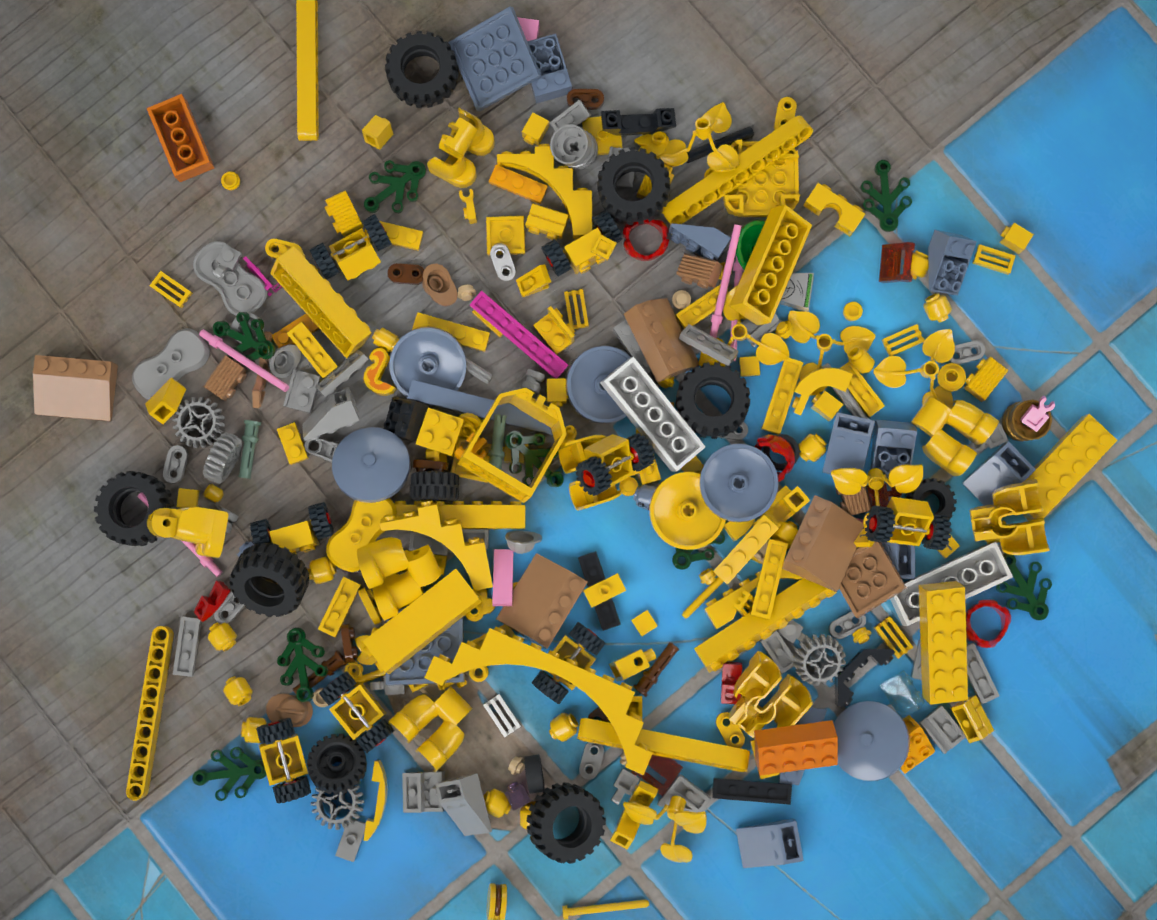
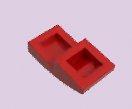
(209, 605)
(730, 674)

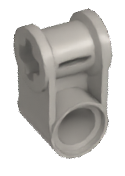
(325, 449)

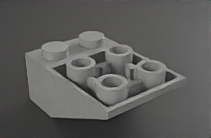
(333, 413)
(465, 804)

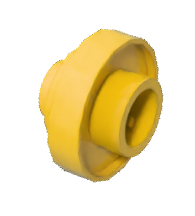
(951, 377)
(471, 424)

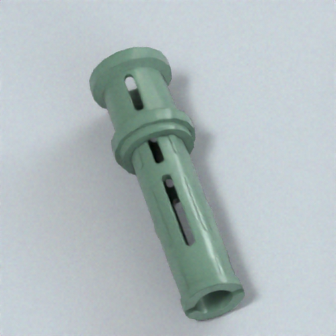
(250, 438)
(496, 453)

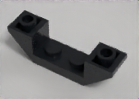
(638, 124)
(842, 692)

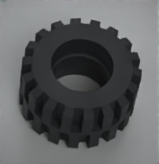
(434, 486)
(942, 491)

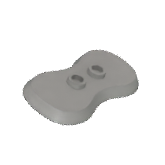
(238, 288)
(182, 354)

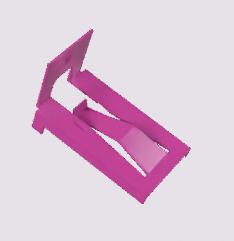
(252, 267)

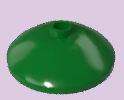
(748, 237)

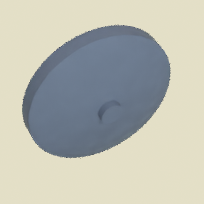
(427, 357)
(584, 385)
(371, 465)
(738, 483)
(871, 741)

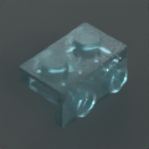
(902, 694)

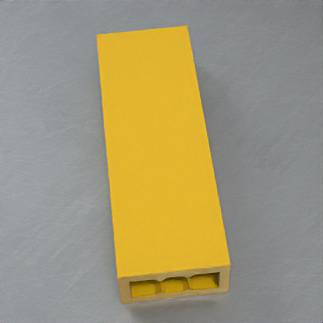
(421, 622)

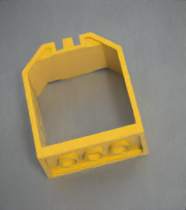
(535, 408)

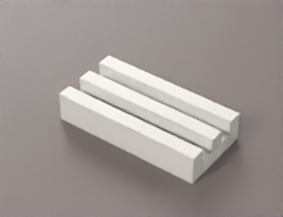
(489, 710)

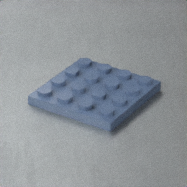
(495, 59)
(415, 669)

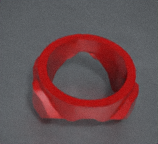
(660, 226)
(779, 446)
(1005, 621)

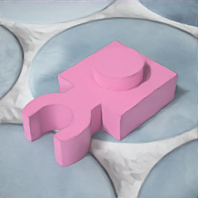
(1037, 416)

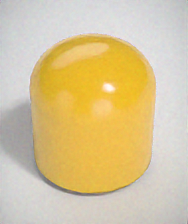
(213, 493)

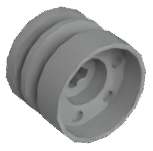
(564, 145)

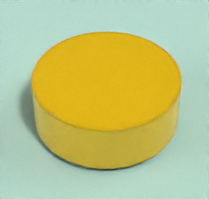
(852, 311)

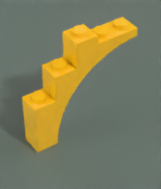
(560, 179)
(428, 522)

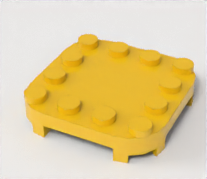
(767, 189)

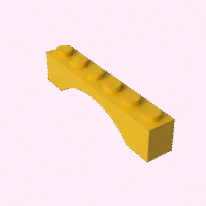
(723, 610)

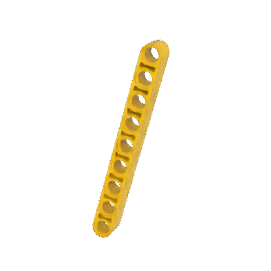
(307, 70)
(750, 163)
(144, 720)
(669, 746)

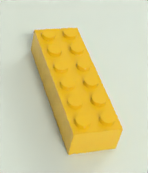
(770, 265)
(320, 301)
(1069, 462)
(943, 642)

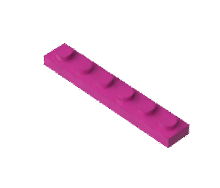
(518, 335)

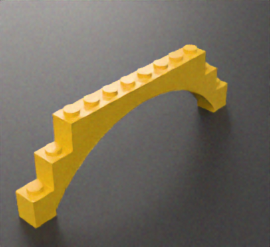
(609, 696)

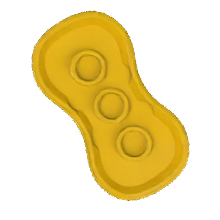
(361, 529)

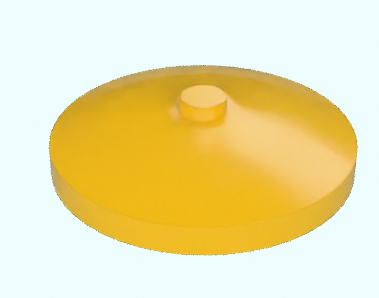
(681, 513)

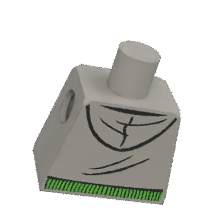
(798, 291)

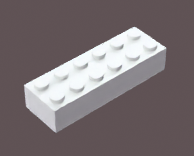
(652, 414)
(974, 571)

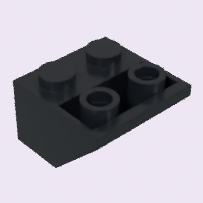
(405, 418)

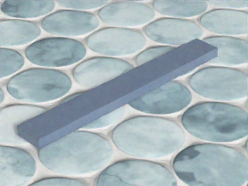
(472, 404)

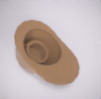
(439, 285)
(288, 706)

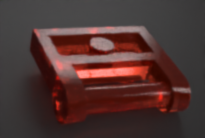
(891, 262)
(666, 768)

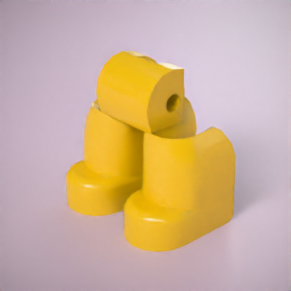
(466, 135)
(966, 420)
(570, 456)
(192, 525)
(1018, 537)
(379, 568)
(756, 683)
(421, 711)

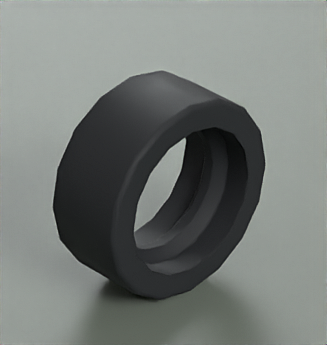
(780, 467)
(534, 773)

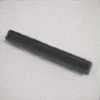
(706, 149)

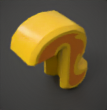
(375, 372)

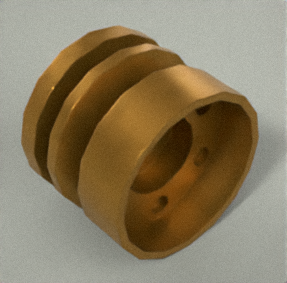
(1014, 427)

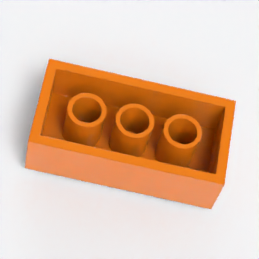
(180, 138)
(796, 747)

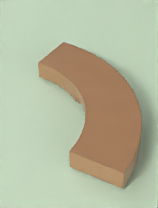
(257, 393)

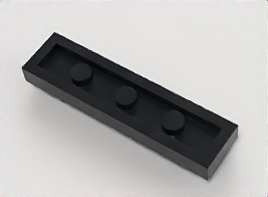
(594, 574)
(752, 791)

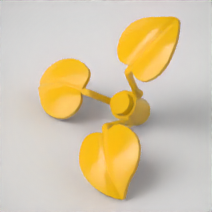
(722, 159)
(807, 324)
(937, 346)
(770, 349)
(903, 477)
(691, 822)

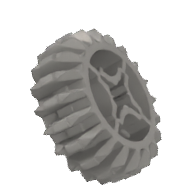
(206, 418)
(222, 458)
(814, 651)
(335, 811)

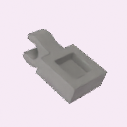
(228, 259)
(793, 632)
(389, 690)
(625, 783)

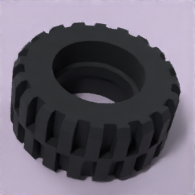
(417, 46)
(629, 162)
(724, 378)
(111, 501)
(277, 565)
(585, 835)

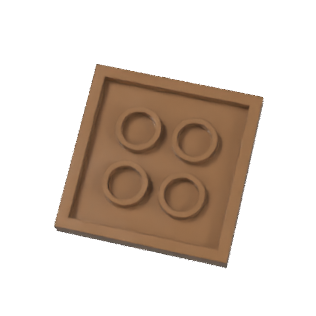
(870, 580)

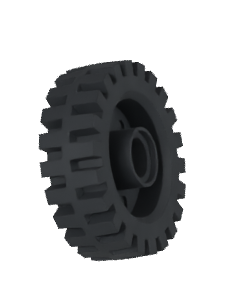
(336, 777)

